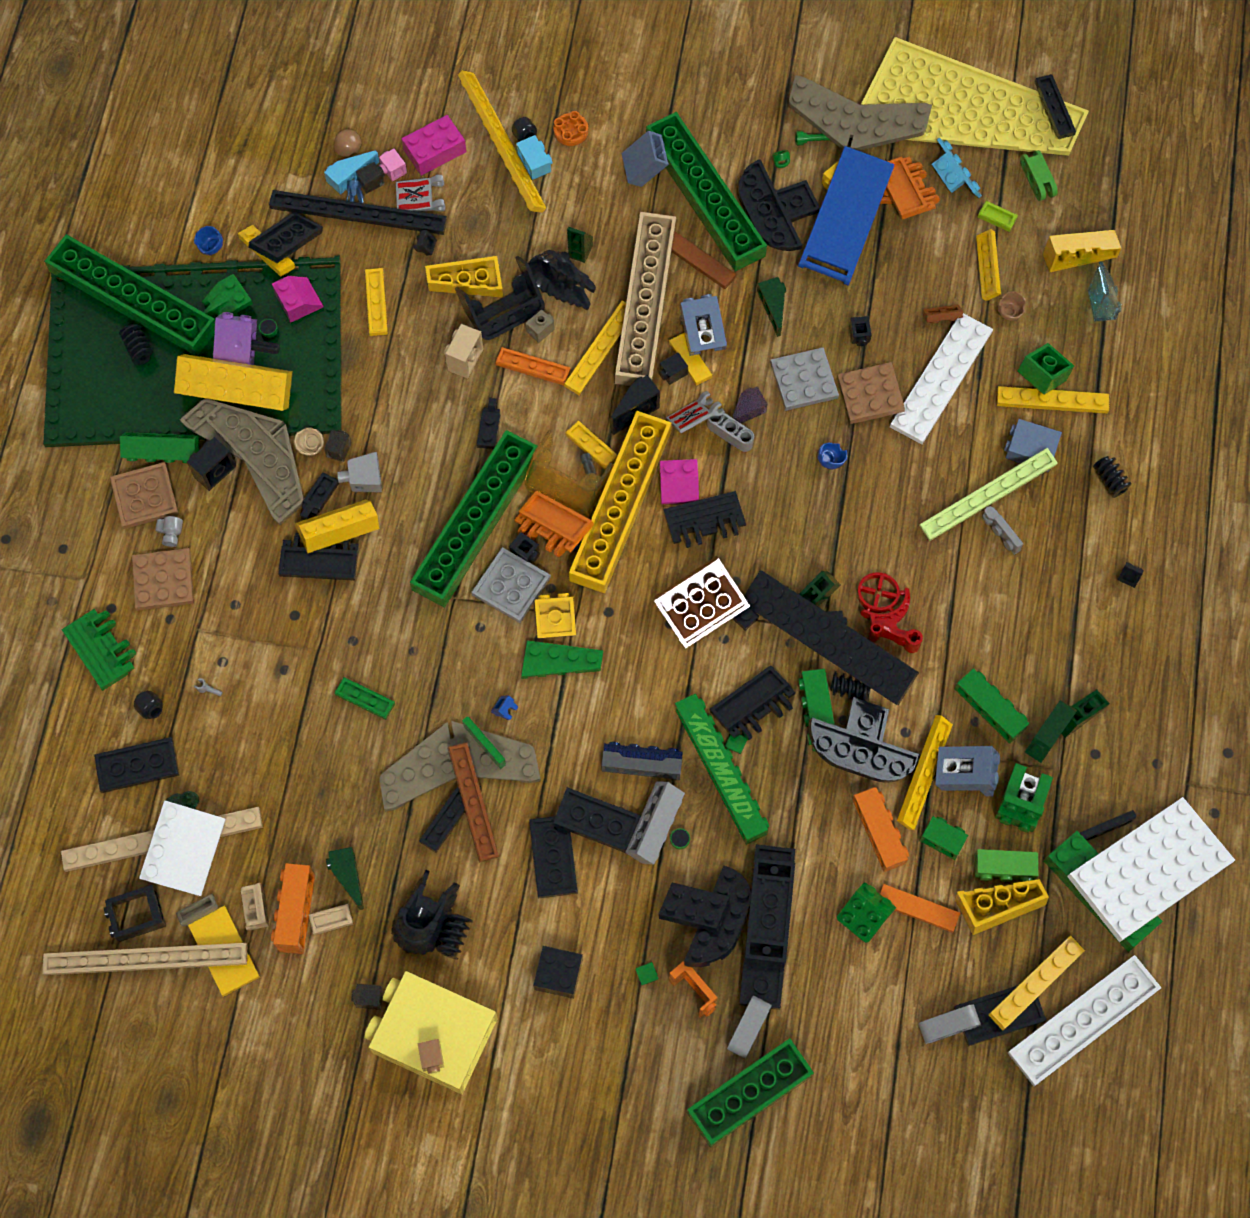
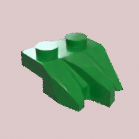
(226, 297)

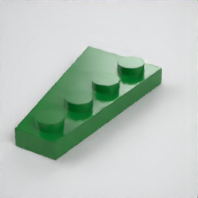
(552, 659)

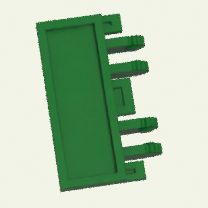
(99, 651)

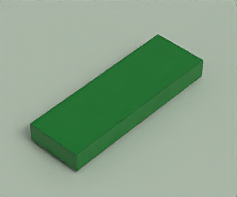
(364, 698)
(484, 742)

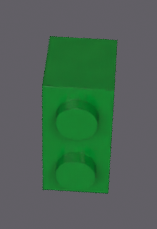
(944, 837)

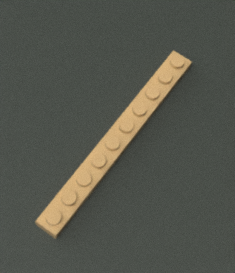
(139, 843)
(145, 959)

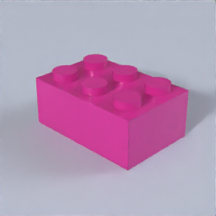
(434, 145)

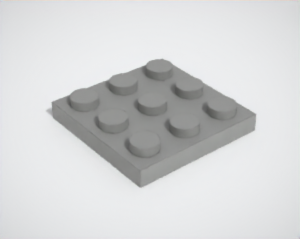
(804, 379)
(511, 585)

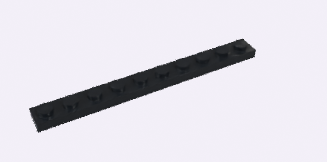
(357, 212)

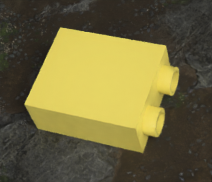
(428, 1012)

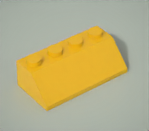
(338, 525)

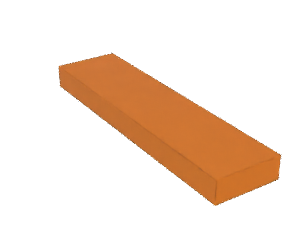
(533, 366)
(921, 908)

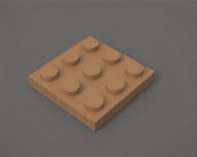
(871, 393)
(144, 495)
(162, 579)

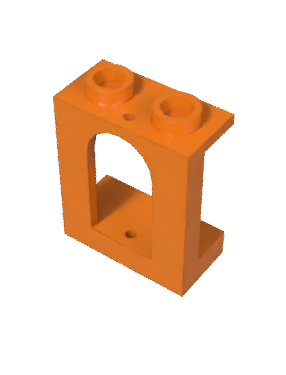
(700, 987)

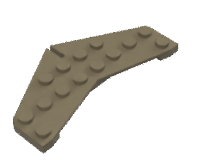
(866, 124)
(251, 440)
(430, 765)

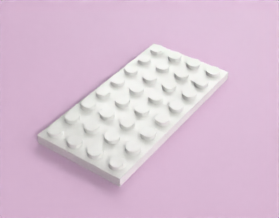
(1150, 869)

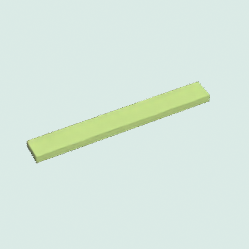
(988, 494)

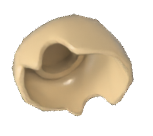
(309, 441)

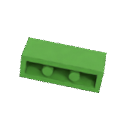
(1006, 865)

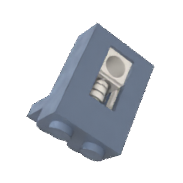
(702, 310)
(984, 769)

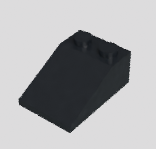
(640, 397)

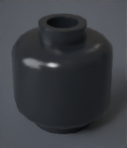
(523, 128)
(148, 704)

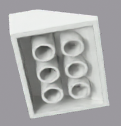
(182, 848)

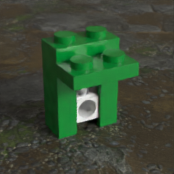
(1019, 810)

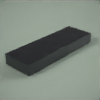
(1109, 825)

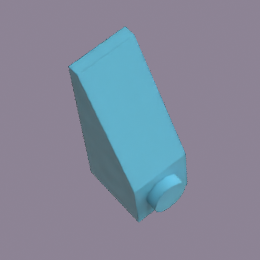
(345, 170)

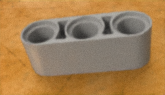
(735, 437)
(949, 1024)
(749, 1027)

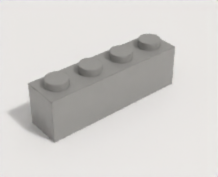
(655, 823)

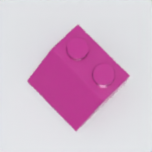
(296, 297)
(679, 481)

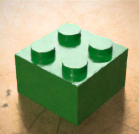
(1045, 368)

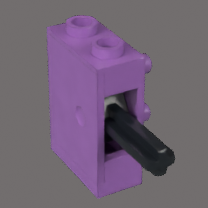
(237, 340)

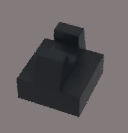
(426, 243)
(1130, 575)

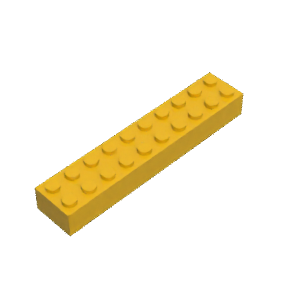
(620, 502)

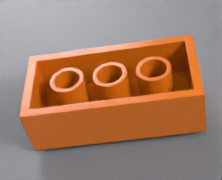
(293, 908)

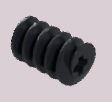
(136, 344)
(1111, 476)
(849, 686)
(452, 935)

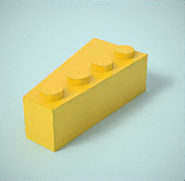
(1080, 249)
(472, 276)
(997, 905)

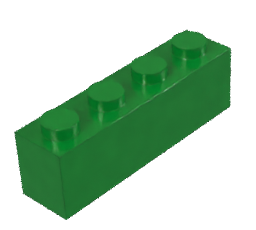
(158, 446)
(815, 697)
(992, 706)

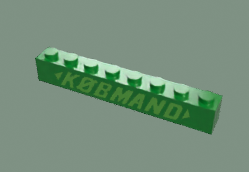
(721, 768)

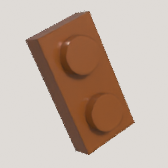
(937, 314)

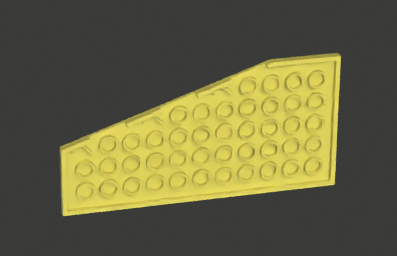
(968, 102)

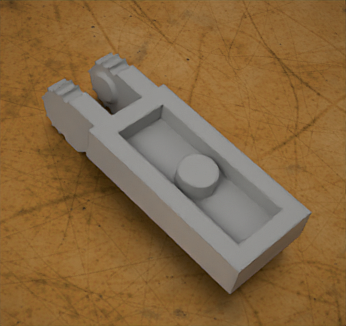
(1002, 529)

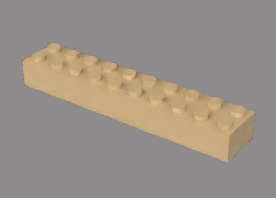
(645, 298)

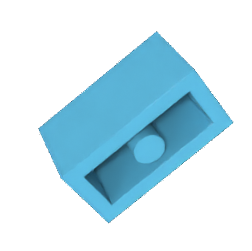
(534, 157)

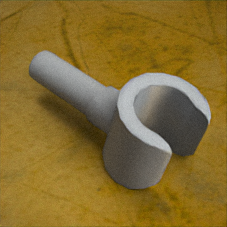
(205, 687)

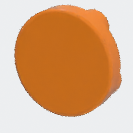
(570, 129)

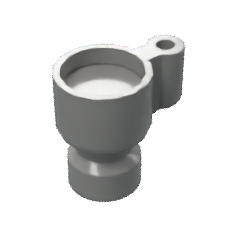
(171, 527)

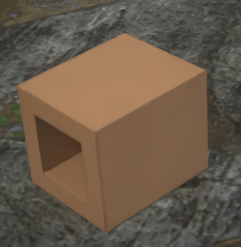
(431, 1056)

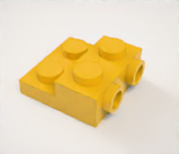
(555, 616)

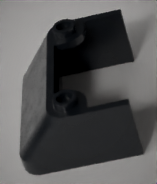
(509, 310)

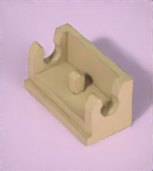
(254, 907)

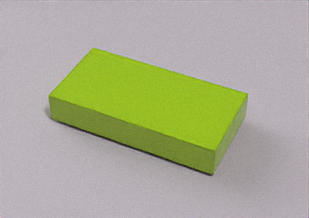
(997, 216)

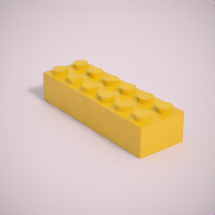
(233, 382)

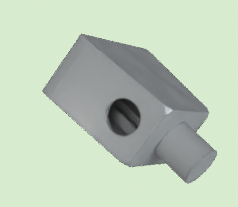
(363, 474)

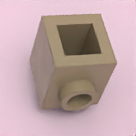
(540, 325)

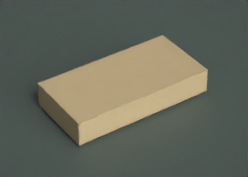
(330, 919)

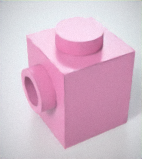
(392, 164)

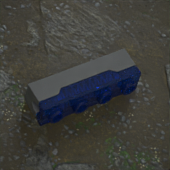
(642, 761)

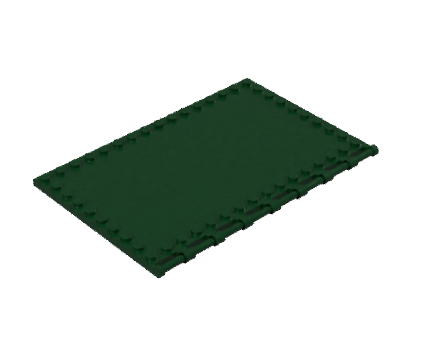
(101, 394)

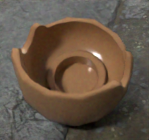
(347, 142)
(1011, 306)

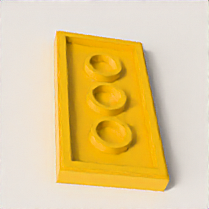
(220, 929)

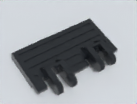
(704, 517)
(319, 564)
(753, 699)

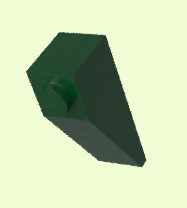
(579, 244)
(772, 297)
(820, 588)
(1086, 710)
(1050, 731)
(344, 868)

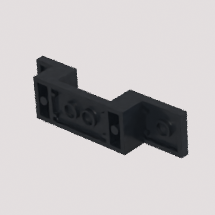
(768, 925)

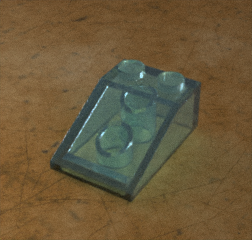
(1103, 295)

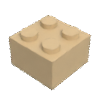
(464, 350)

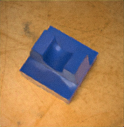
(502, 706)

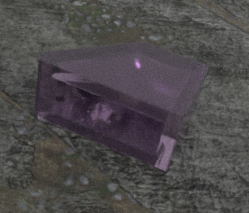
(750, 405)

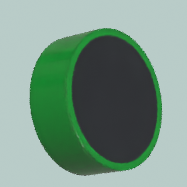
(268, 328)
(680, 839)

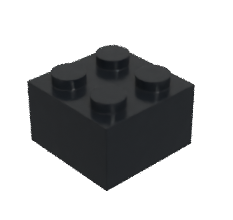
(211, 463)
(558, 972)

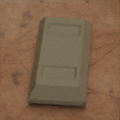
(197, 910)

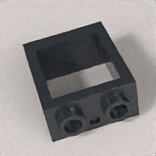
(158, 919)

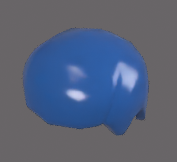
(208, 240)
(831, 455)

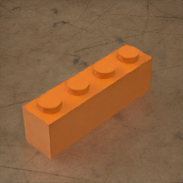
(880, 829)

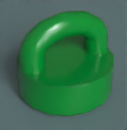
(781, 156)

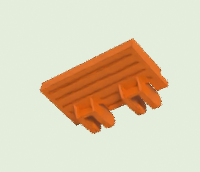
(908, 189)
(553, 522)

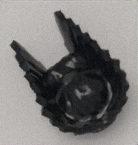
(559, 278)
(422, 919)

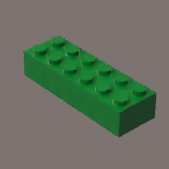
(1072, 855)
(750, 1092)

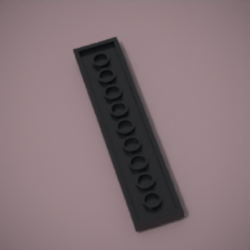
(830, 637)

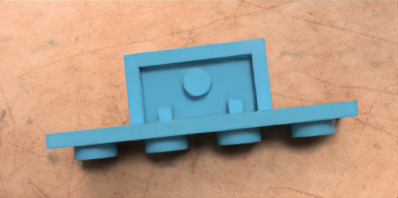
(952, 172)

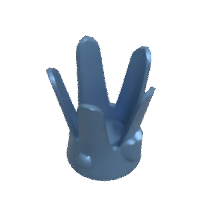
(354, 187)

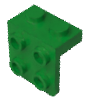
(865, 912)

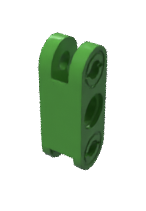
(1039, 175)

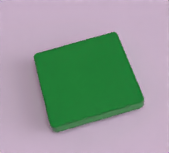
(736, 744)
(647, 973)

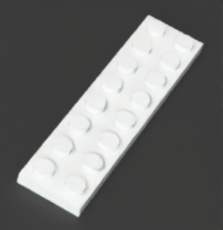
(941, 378)
(1084, 1020)

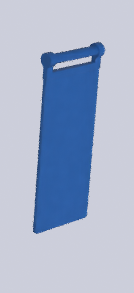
(847, 213)

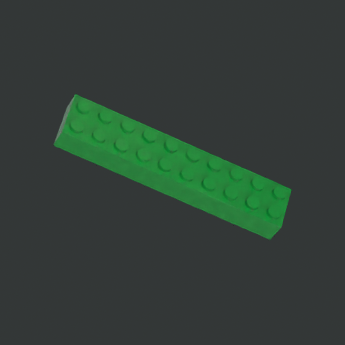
(709, 194)
(131, 295)
(474, 519)

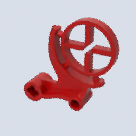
(886, 624)

